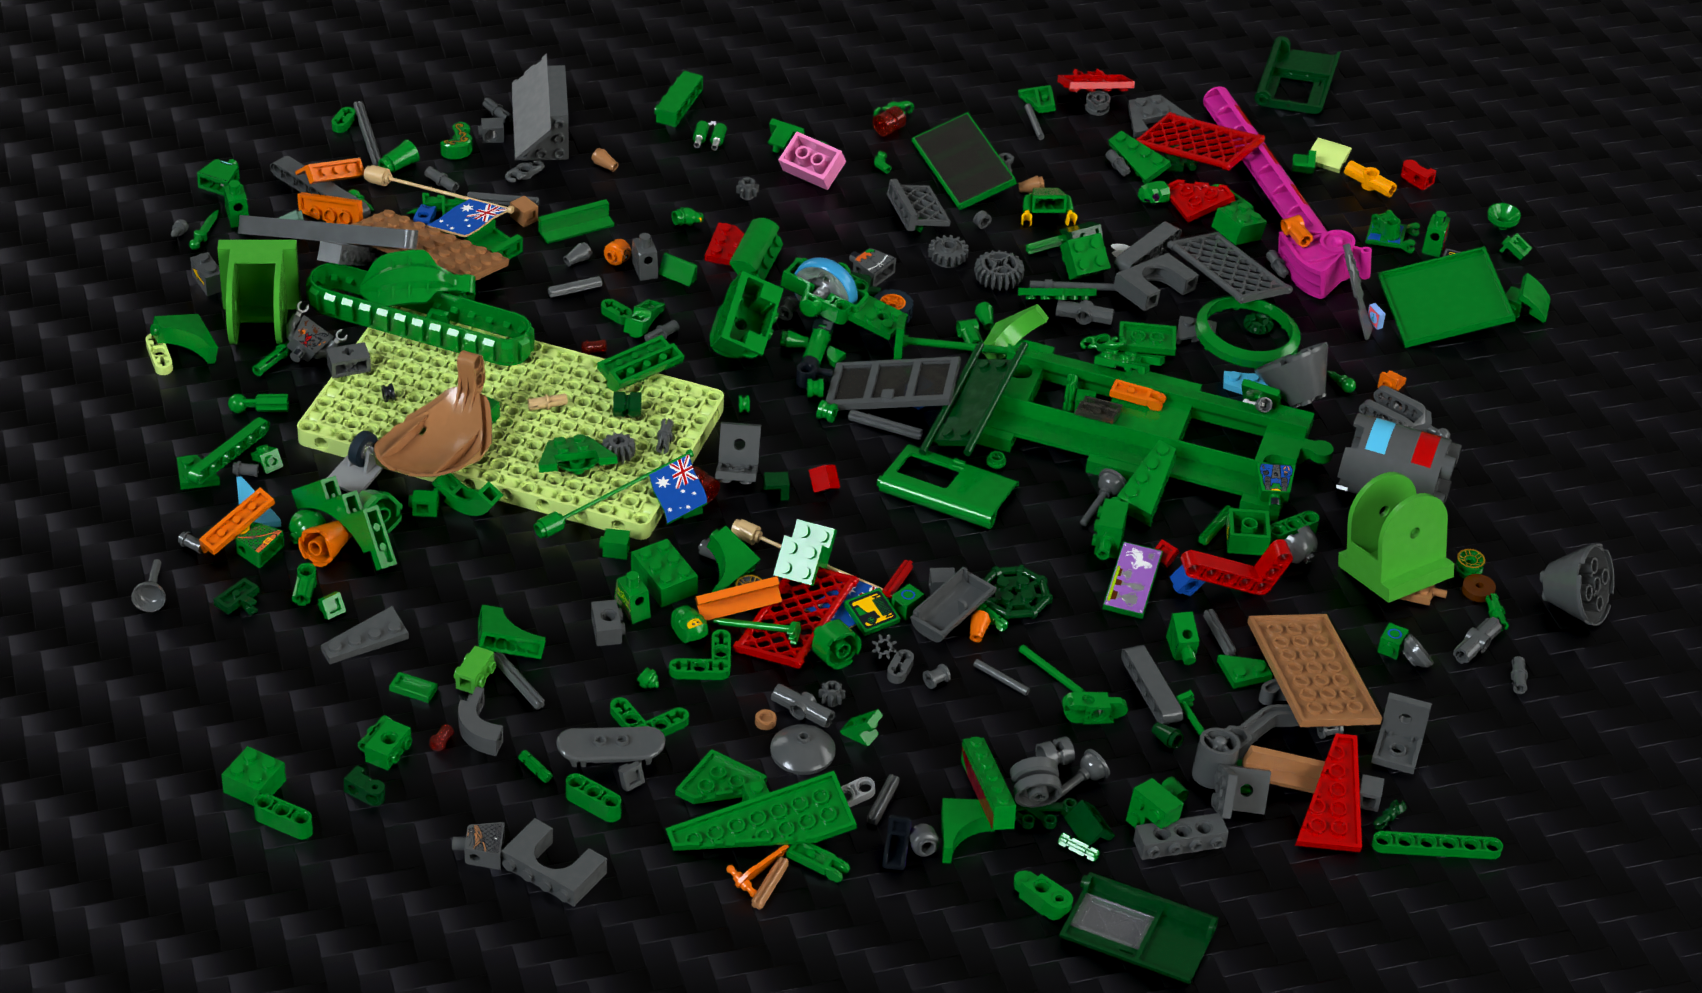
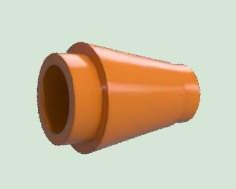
(978, 625)

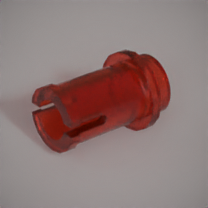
(593, 346)
(438, 741)

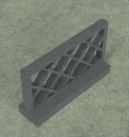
(905, 207)

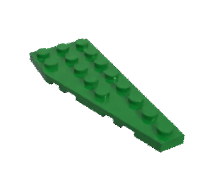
(790, 815)

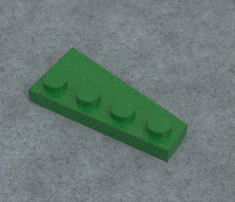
(1142, 159)

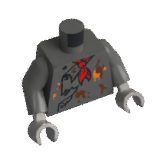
(307, 338)

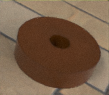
(1477, 587)

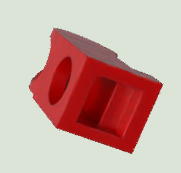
(1417, 174)

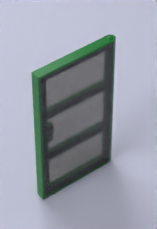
(964, 161)

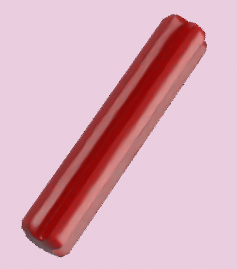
(898, 578)

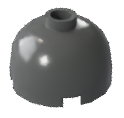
(1302, 545)

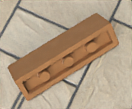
(1285, 768)

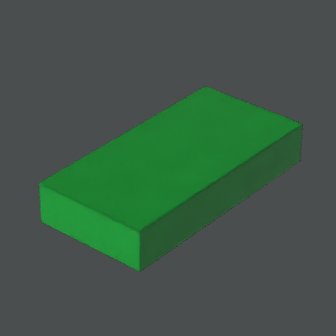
(413, 687)

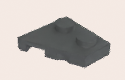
(1186, 329)

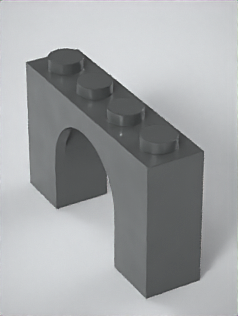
(1135, 283)
(567, 883)

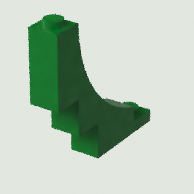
(364, 524)

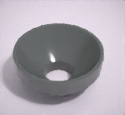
(1416, 653)

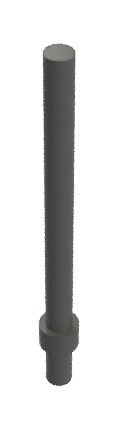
(1049, 283)

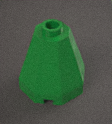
(388, 506)

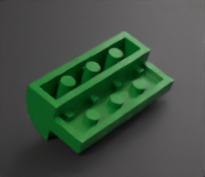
(757, 248)
(639, 363)

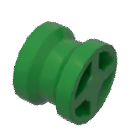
(815, 388)
(827, 411)

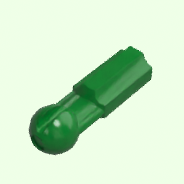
(262, 403)

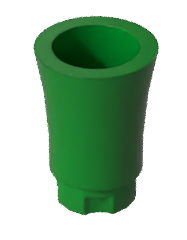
(399, 157)

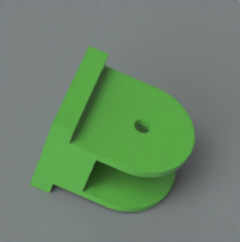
(258, 283)
(1402, 545)

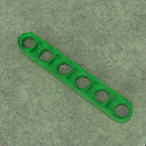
(228, 451)
(1437, 847)

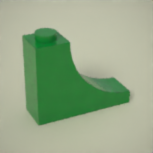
(187, 332)
(732, 557)
(502, 636)
(959, 821)

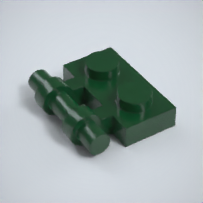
(1178, 163)

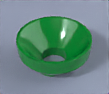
(1503, 212)

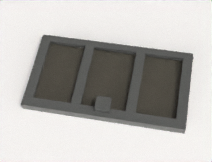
(894, 383)

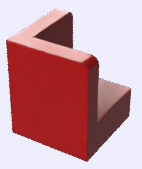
(824, 478)

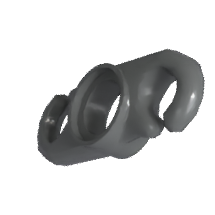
(517, 171)

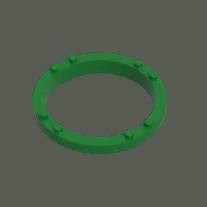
(1237, 355)

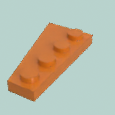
(330, 208)

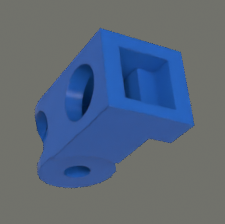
(425, 214)

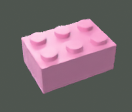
(812, 160)

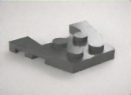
(1150, 110)

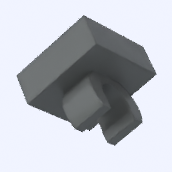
(631, 775)

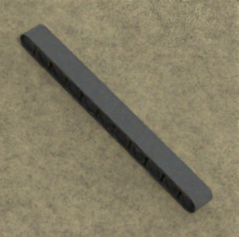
(328, 232)

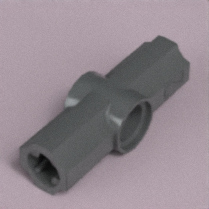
(1084, 312)
(1477, 640)
(803, 705)

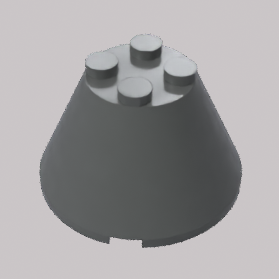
(1299, 375)
(1581, 583)

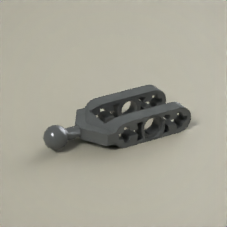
(1386, 404)

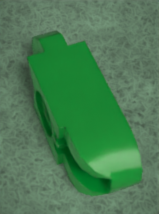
(1093, 707)
(1043, 894)

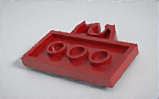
(1095, 80)

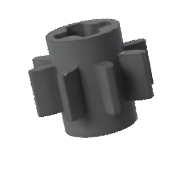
(747, 188)
(879, 649)
(831, 693)

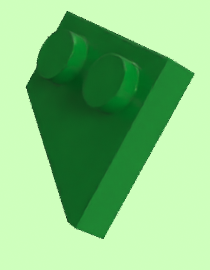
(1040, 98)
(1244, 671)

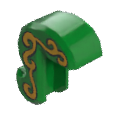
(460, 145)

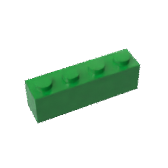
(679, 98)

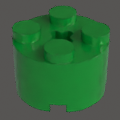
(836, 644)

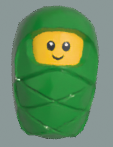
(688, 624)

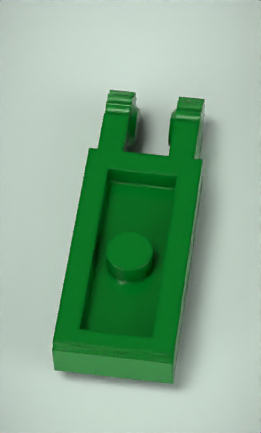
(818, 860)

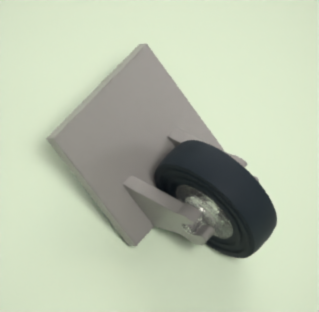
(359, 466)

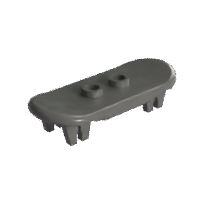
(610, 744)

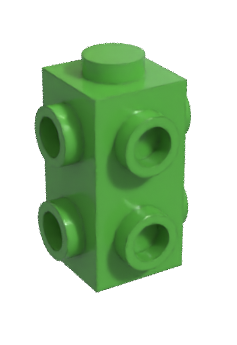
(474, 669)

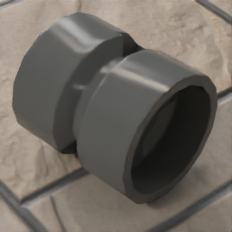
(1059, 750)

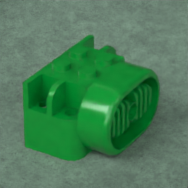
(752, 308)

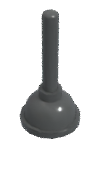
(1110, 484)
(149, 595)
(1091, 767)

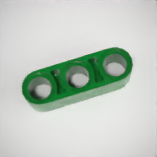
(1290, 525)
(593, 797)
(283, 816)

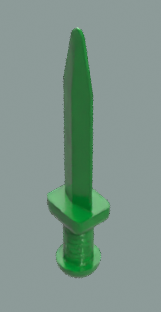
(201, 235)

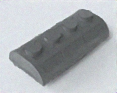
(951, 604)

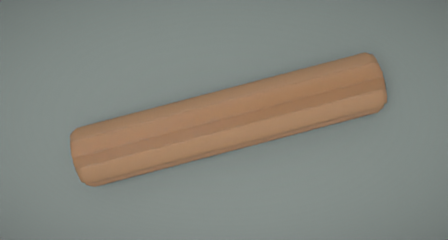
(770, 882)

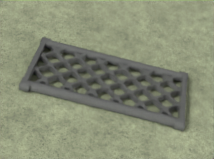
(1276, 286)

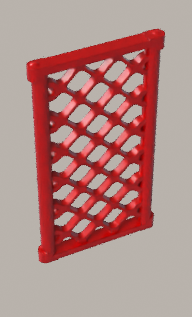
(1253, 140)
(835, 601)

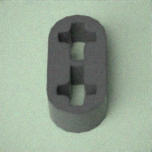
(897, 665)

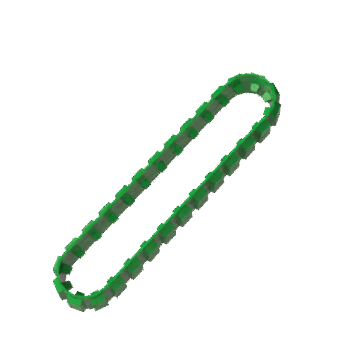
(423, 329)

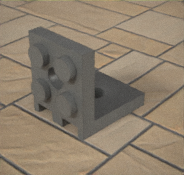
(736, 462)
(1401, 733)
(1227, 790)

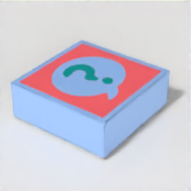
(1376, 316)

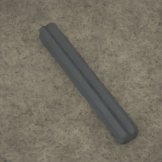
(499, 199)
(885, 424)
(518, 680)

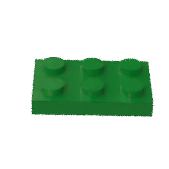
(1148, 338)

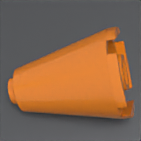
(323, 542)

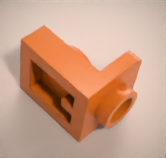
(1391, 380)

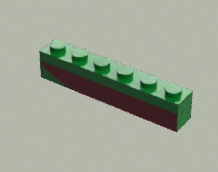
(988, 783)

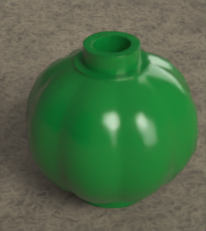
(302, 520)

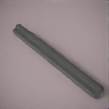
(367, 132)

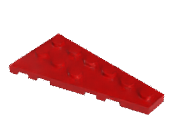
(1334, 810)

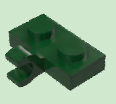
(238, 595)

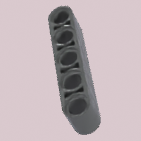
(1148, 246)
(1152, 685)

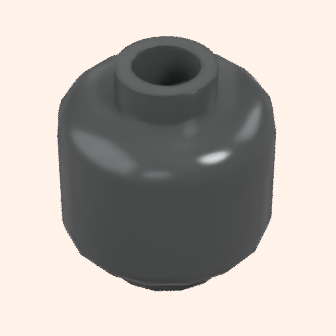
(923, 840)

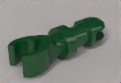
(1389, 814)

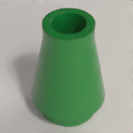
(984, 312)
(793, 340)

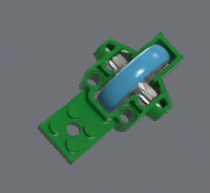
(838, 295)

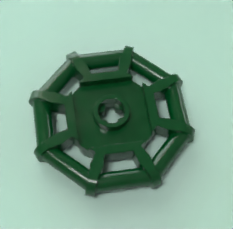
(1017, 605)

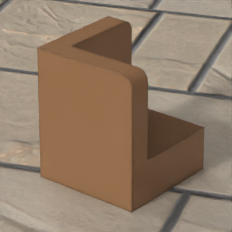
(524, 211)

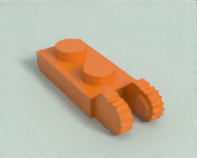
(1137, 394)

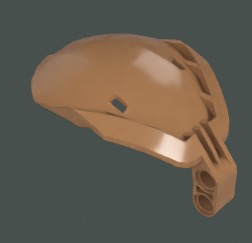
(455, 425)

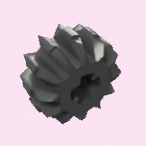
(621, 445)

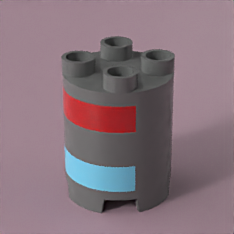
(1392, 447)

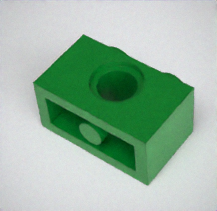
(388, 744)

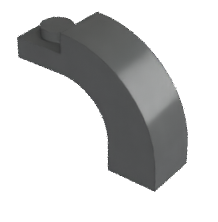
(476, 732)

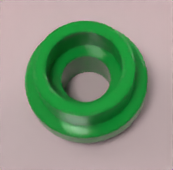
(996, 460)

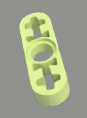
(158, 359)

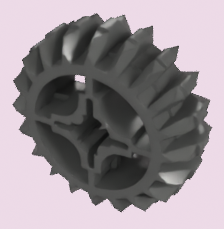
(999, 270)

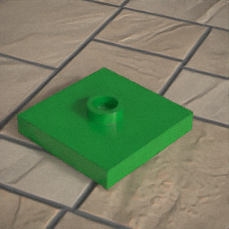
(1253, 390)

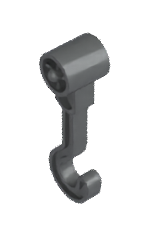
(1233, 742)

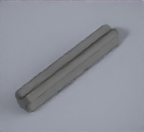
(576, 286)
(1219, 632)
(882, 800)

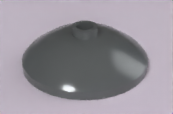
(802, 749)

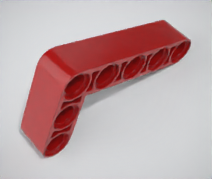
(1237, 575)

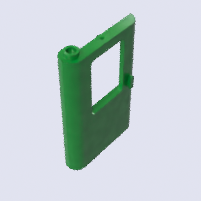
(970, 496)

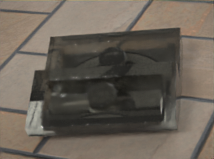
(1099, 409)

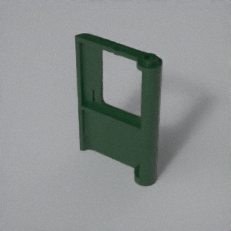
(1299, 66)

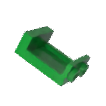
(497, 241)

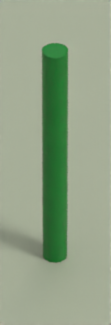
(1050, 669)

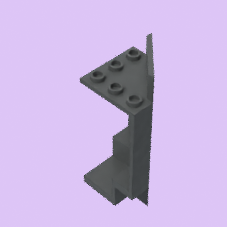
(541, 113)

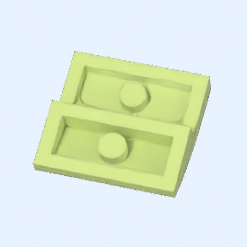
(1330, 154)

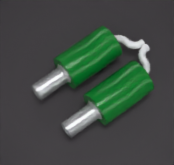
(717, 135)

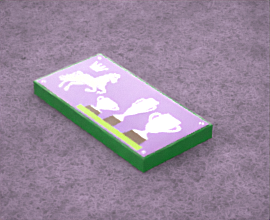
(1132, 580)

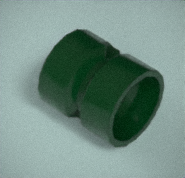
(627, 404)

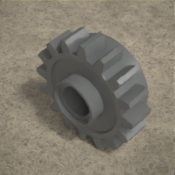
(948, 251)

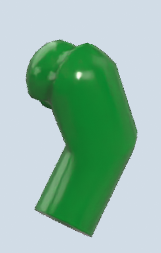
(880, 162)

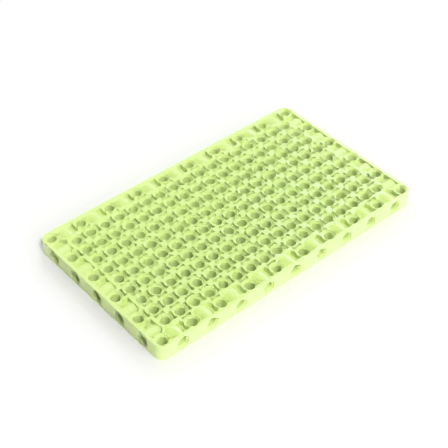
(520, 435)

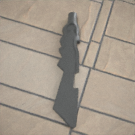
(1357, 290)

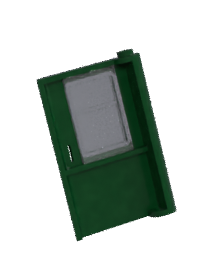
(1139, 927)

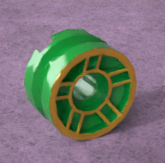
(1469, 562)

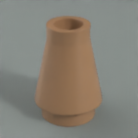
(604, 159)
(1028, 185)

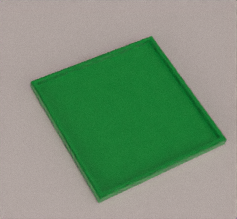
(1445, 297)

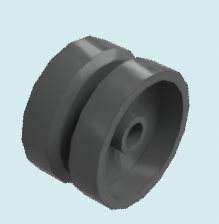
(1035, 782)

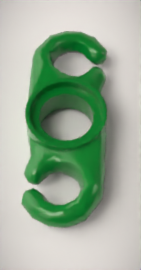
(902, 105)
(1110, 342)

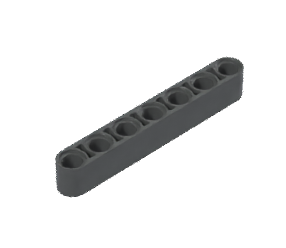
(285, 170)

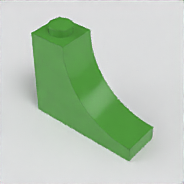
(1014, 329)

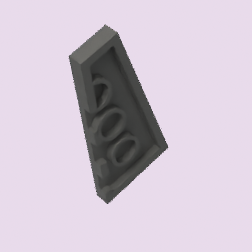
(367, 636)

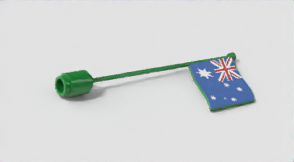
(672, 483)

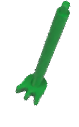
(793, 630)
(1185, 701)

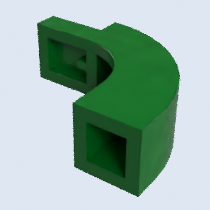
(465, 499)

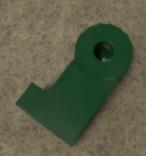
(364, 787)

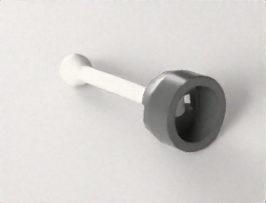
(1260, 403)

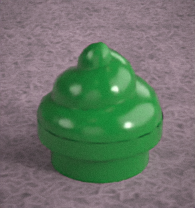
(648, 679)

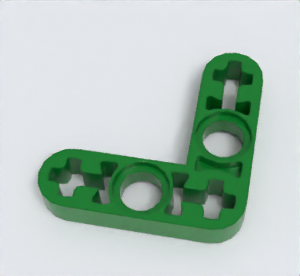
(716, 662)
(674, 719)

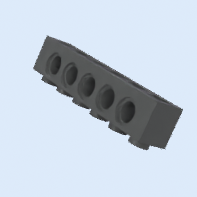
(346, 253)

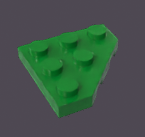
(1058, 293)
(716, 779)

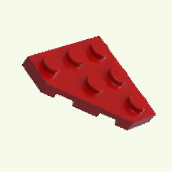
(1198, 198)
(723, 243)

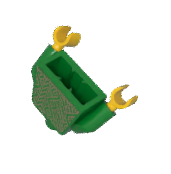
(1048, 201)

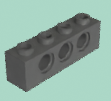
(1181, 837)

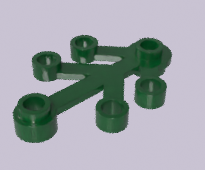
(1035, 813)

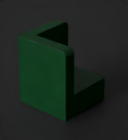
(777, 481)

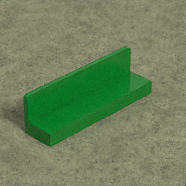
(575, 221)

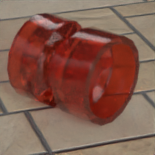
(889, 121)
(709, 483)

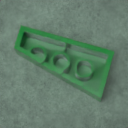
(1148, 483)

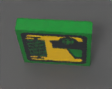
(872, 611)

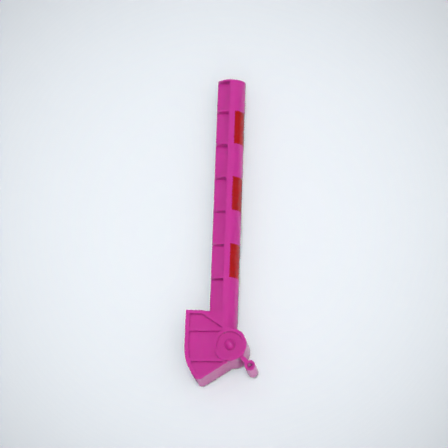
(1320, 264)

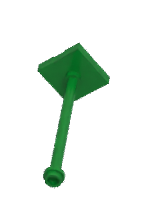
(903, 340)

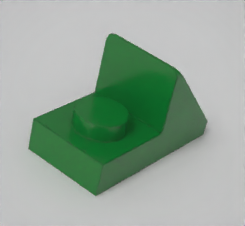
(862, 727)

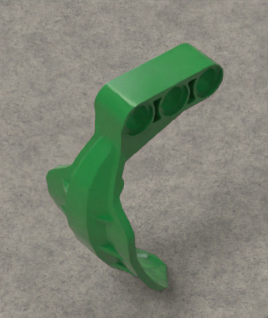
(412, 279)

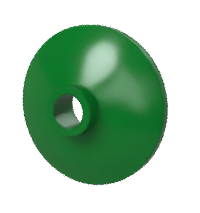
(578, 466)

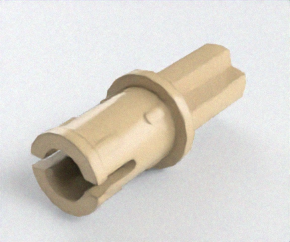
(547, 401)

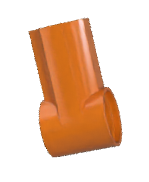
(1296, 229)

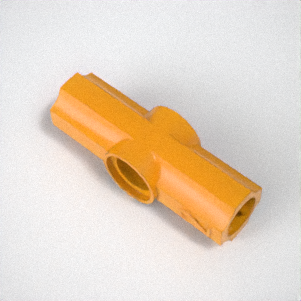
(1370, 178)

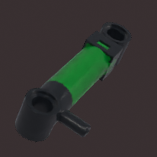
(809, 366)

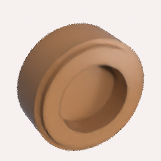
(765, 719)

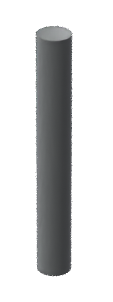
(1034, 121)
(1001, 677)

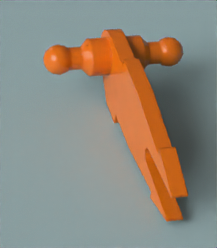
(743, 880)

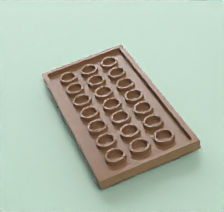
(446, 250)
(1314, 670)

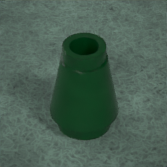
(1168, 735)

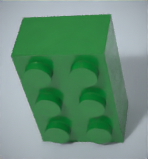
(664, 572)

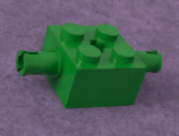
(1110, 528)

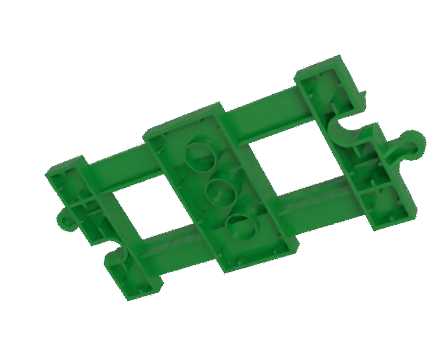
(1138, 428)

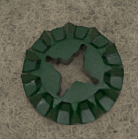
(1253, 323)

